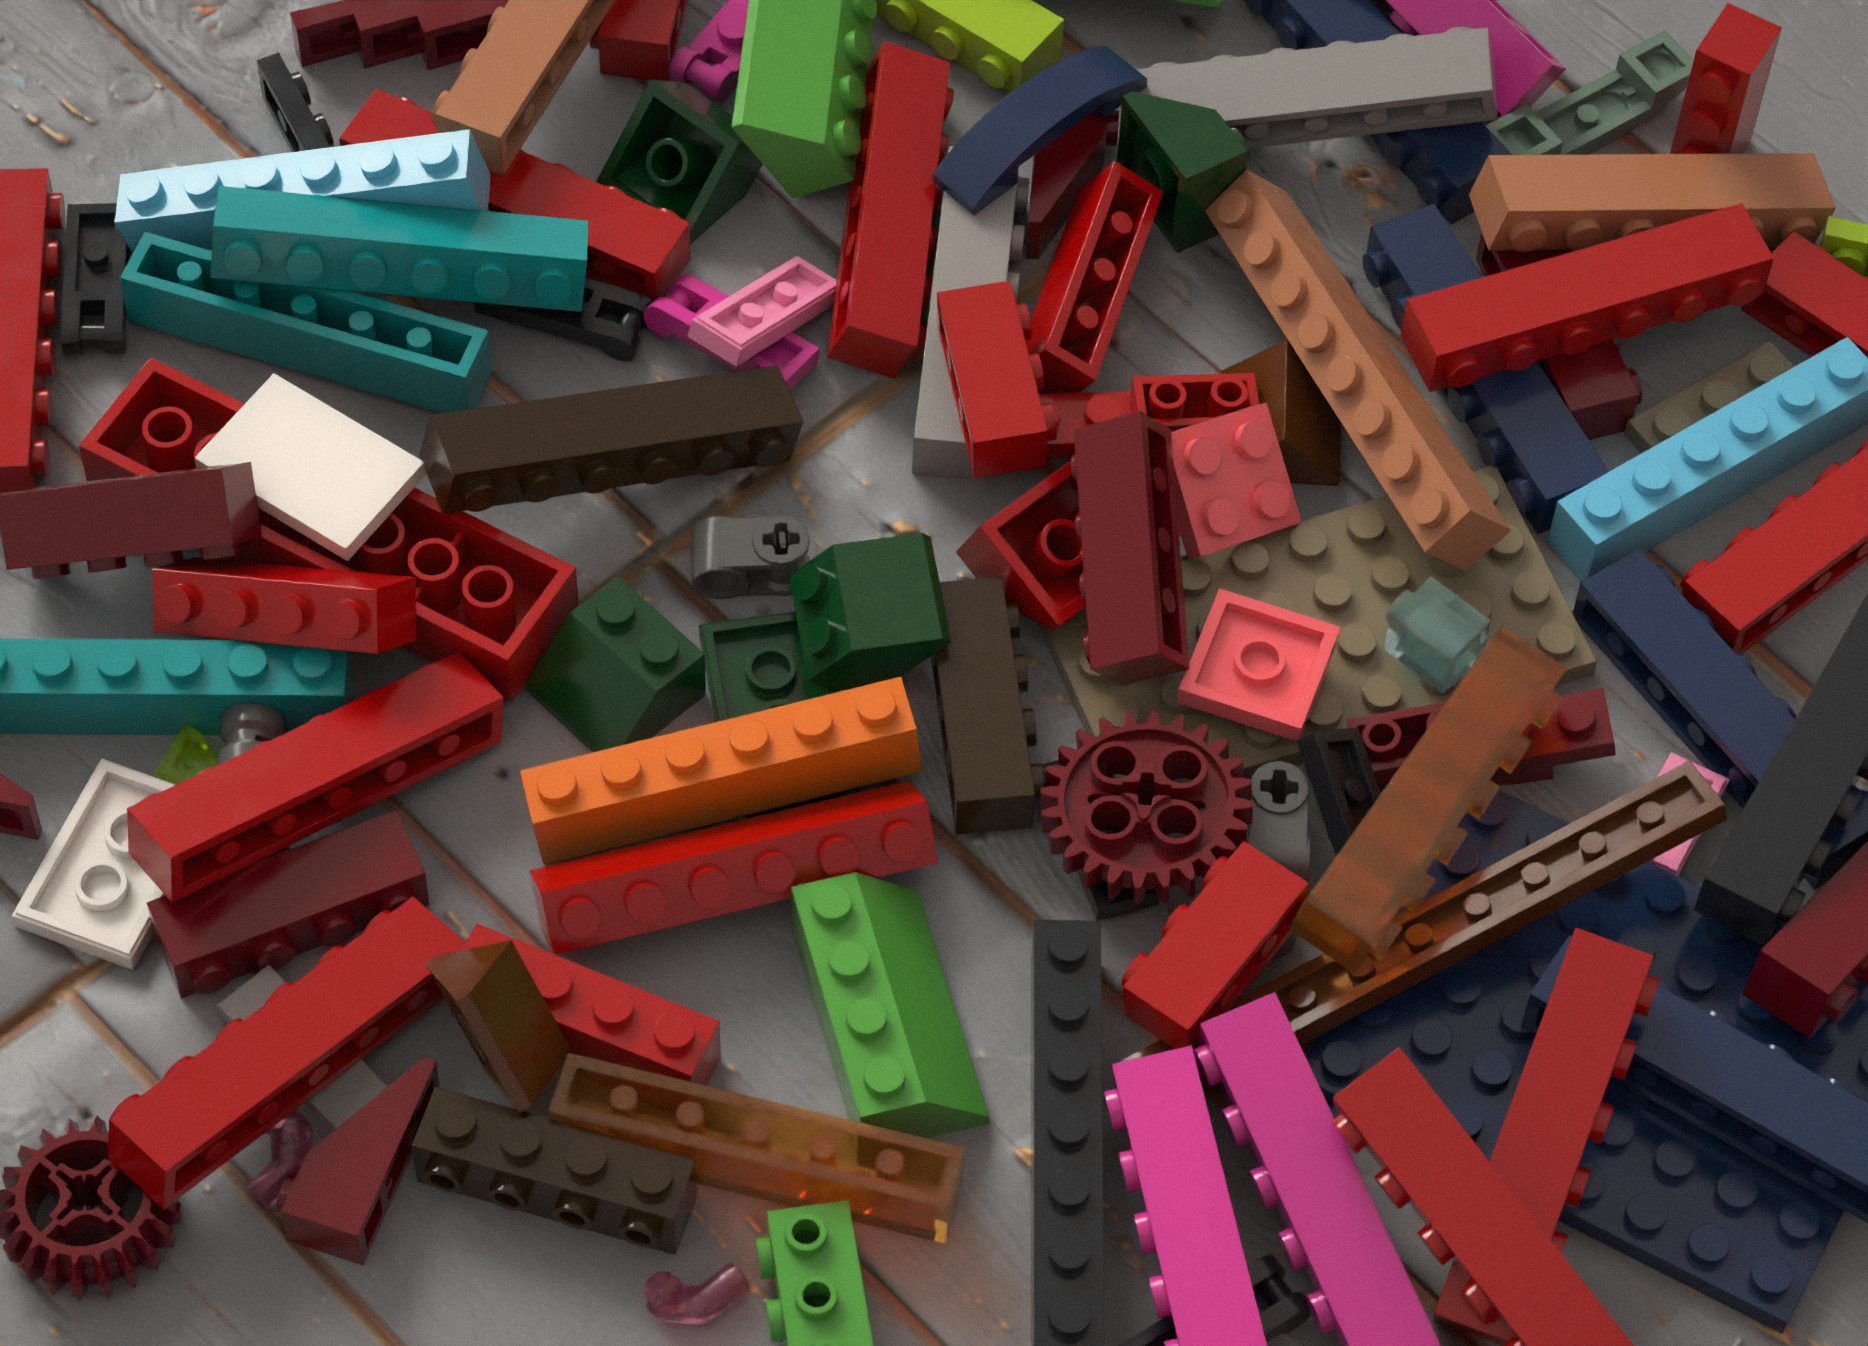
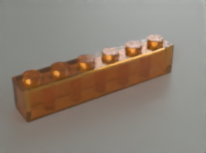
(1428, 799)
(769, 1146)

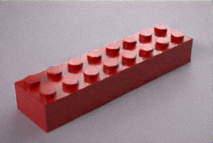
(473, 581)

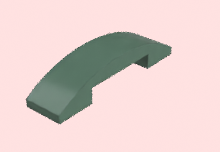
(1604, 109)

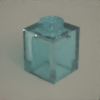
(1435, 633)

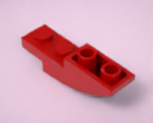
(1169, 399)

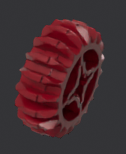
(79, 1173)

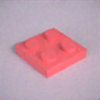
(1230, 481)
(1258, 665)

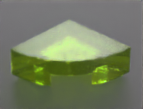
(186, 757)

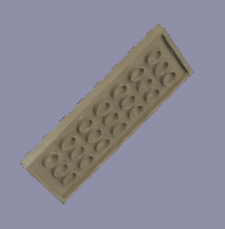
(1348, 574)

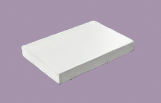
(315, 466)
(88, 883)

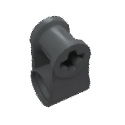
(745, 555)
(1282, 827)

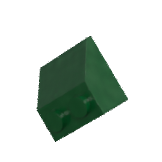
(1186, 155)
(681, 156)
(869, 610)
(617, 670)

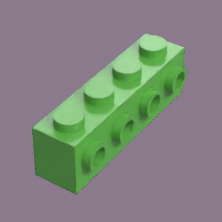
(814, 1277)

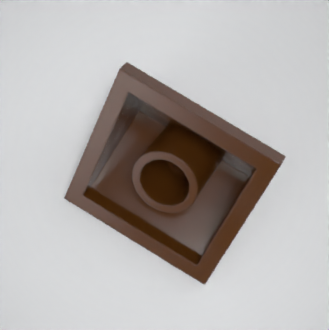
(1299, 412)
(502, 1018)

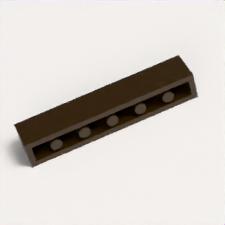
(609, 439)

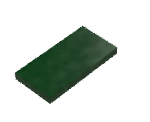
(755, 668)

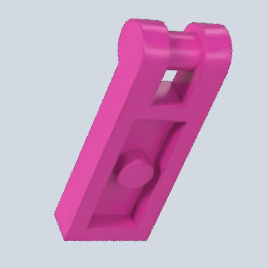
(717, 43)
(691, 295)

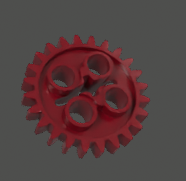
(1145, 805)

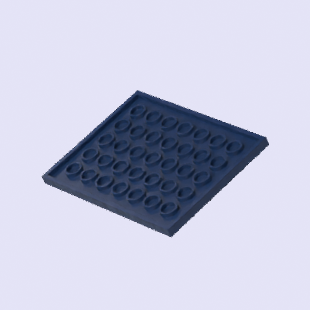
(1656, 1179)

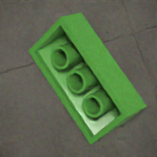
(804, 89)
(885, 1006)

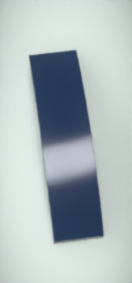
(1031, 118)

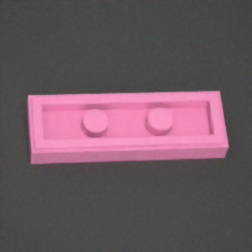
(764, 311)

